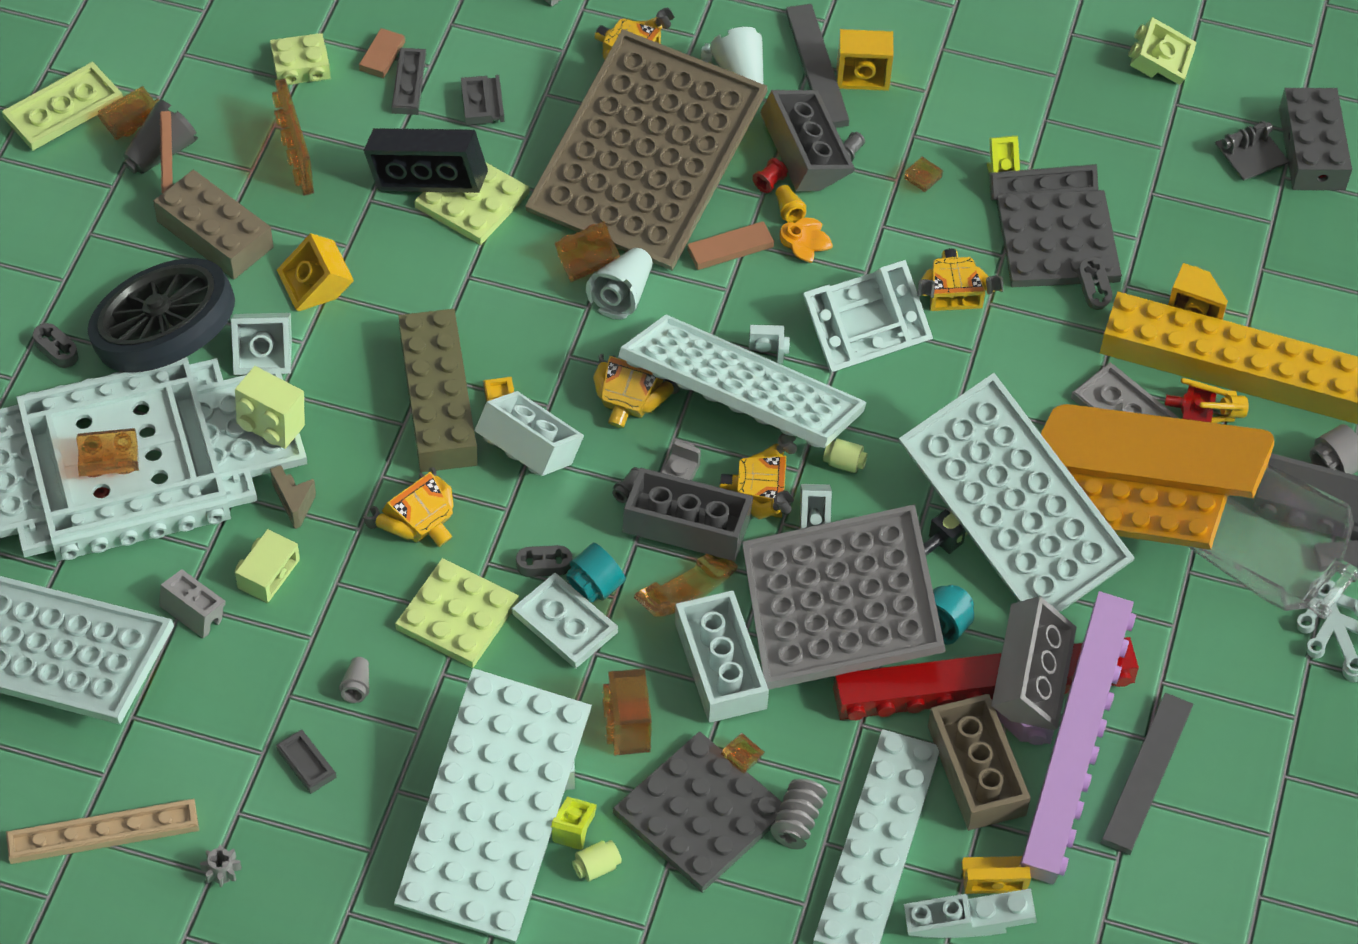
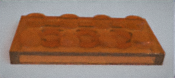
(292, 137)

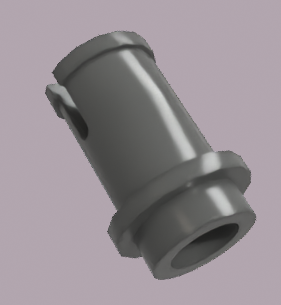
(853, 144)
(623, 489)

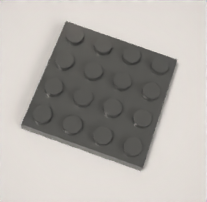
(1053, 234)
(699, 811)

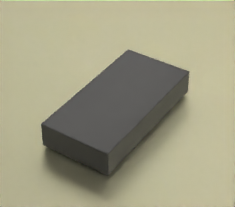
(306, 761)

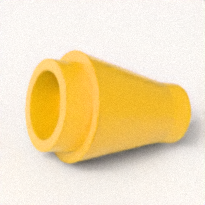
(790, 205)

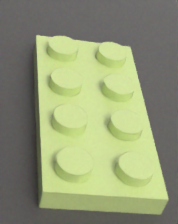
(61, 106)

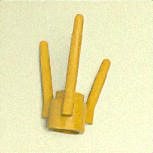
(1231, 405)

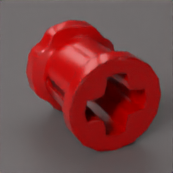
(771, 174)

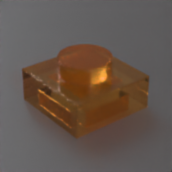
(923, 174)
(742, 753)

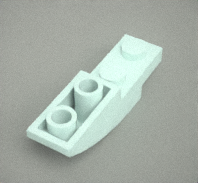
(972, 917)

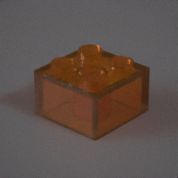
(627, 712)

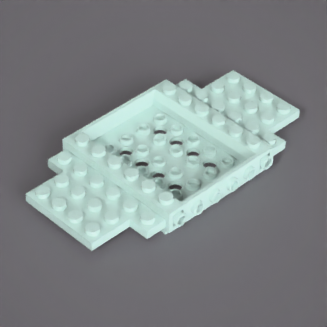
(200, 444)

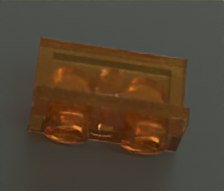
(127, 113)
(586, 251)
(107, 452)

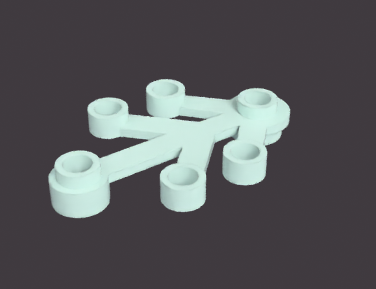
(1334, 623)

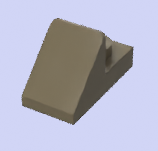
(294, 498)

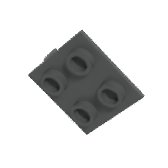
(1252, 150)

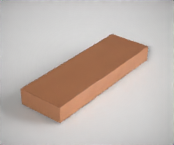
(166, 150)
(730, 245)

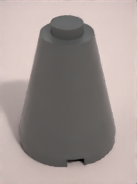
(145, 147)

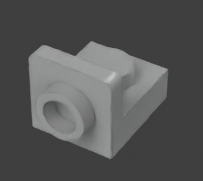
(683, 460)

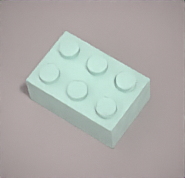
(529, 433)

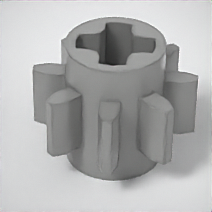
(220, 857)

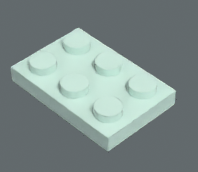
(565, 620)

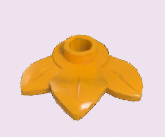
(805, 238)

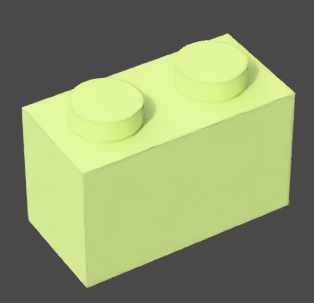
(267, 565)

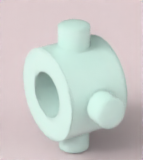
(706, 54)

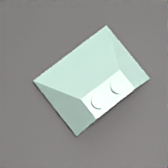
(867, 316)

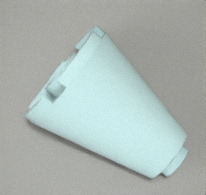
(740, 52)
(620, 284)

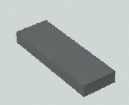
(409, 81)

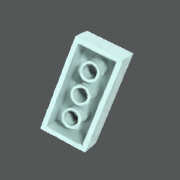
(721, 656)

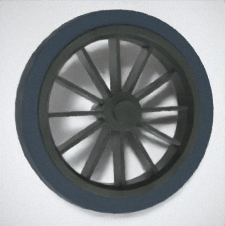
(161, 315)

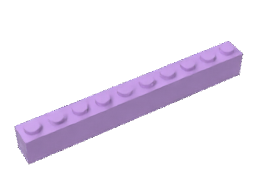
(1076, 738)

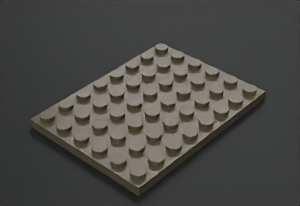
(647, 147)

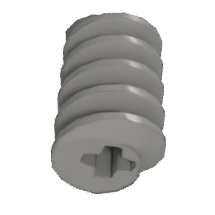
(797, 813)

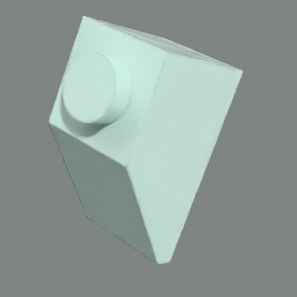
(815, 505)

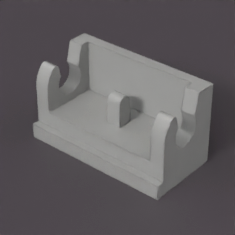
(191, 603)

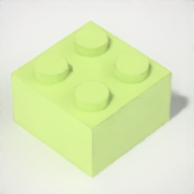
(269, 407)

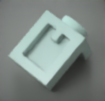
(769, 338)

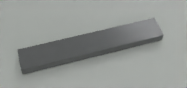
(816, 61)
(1147, 774)

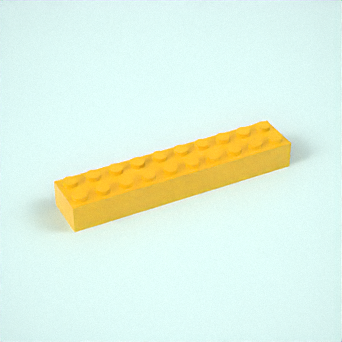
(1233, 356)

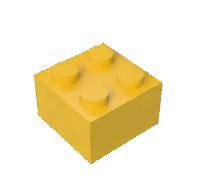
(865, 59)

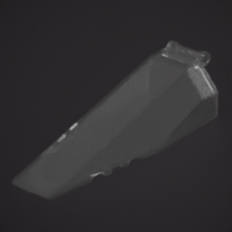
(1285, 543)

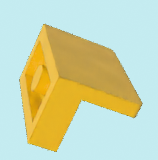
(994, 875)

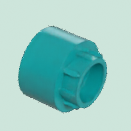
(595, 573)
(954, 611)

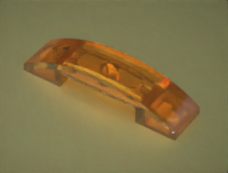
(691, 585)

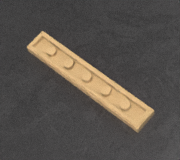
(102, 831)

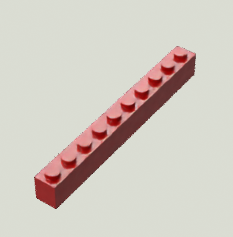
(937, 683)

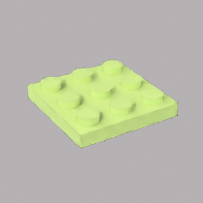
(476, 213)
(457, 613)

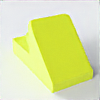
(1004, 154)
(572, 822)

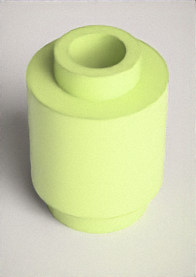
(845, 455)
(596, 860)

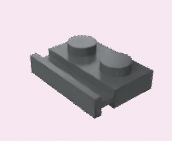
(482, 99)

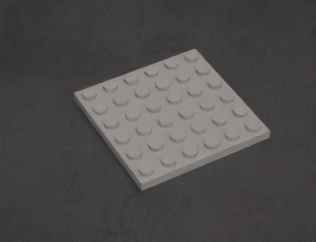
(842, 597)

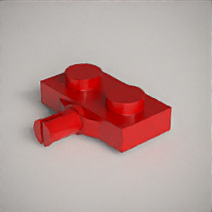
(1190, 404)

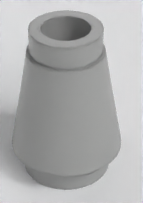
(355, 682)

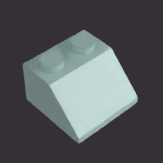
(261, 342)

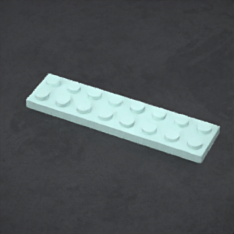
(878, 841)

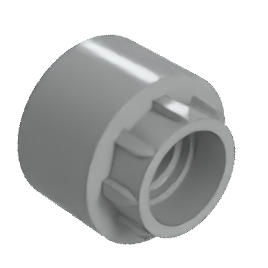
(1337, 450)

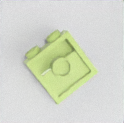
(1161, 51)
(300, 59)

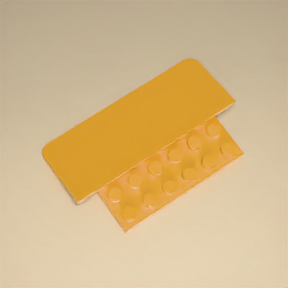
(1158, 473)

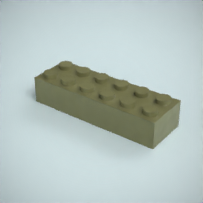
(437, 390)

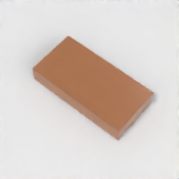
(382, 53)

